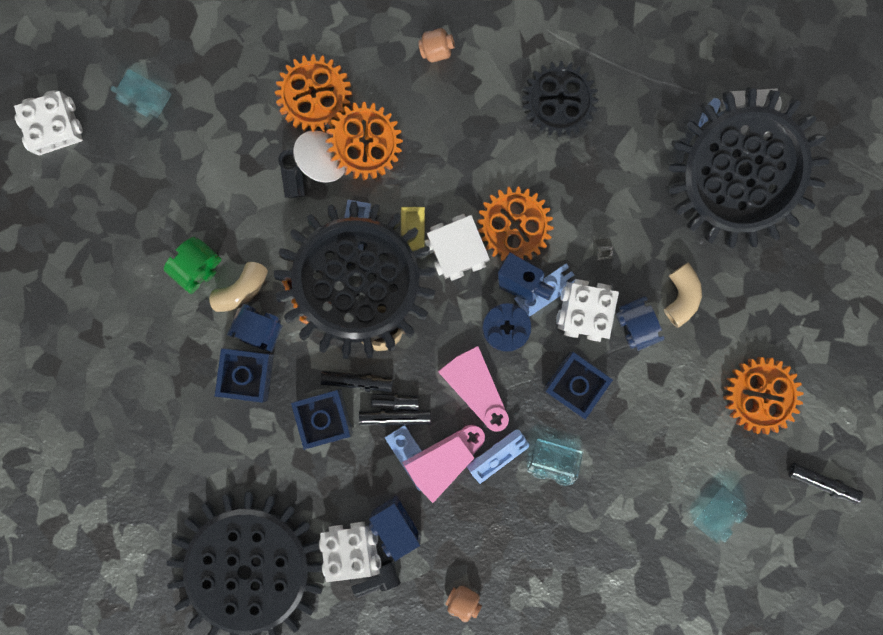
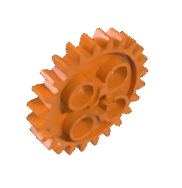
(309, 72)
(342, 140)
(531, 212)
(759, 416)

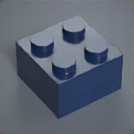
(244, 375)
(577, 385)
(322, 419)
(394, 528)

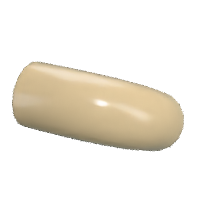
(241, 291)
(688, 295)

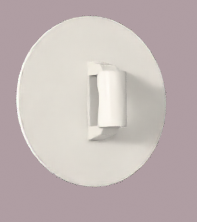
(313, 159)

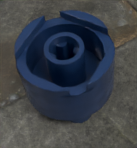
(640, 324)
(520, 327)
(255, 328)

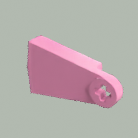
(474, 384)
(442, 462)

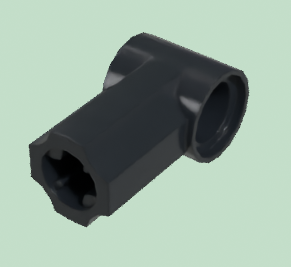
(291, 177)
(384, 581)

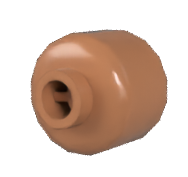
(436, 45)
(463, 603)

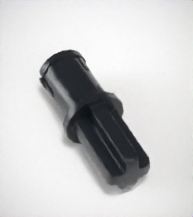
(395, 401)

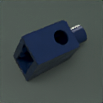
(523, 279)

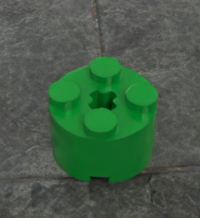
(192, 264)

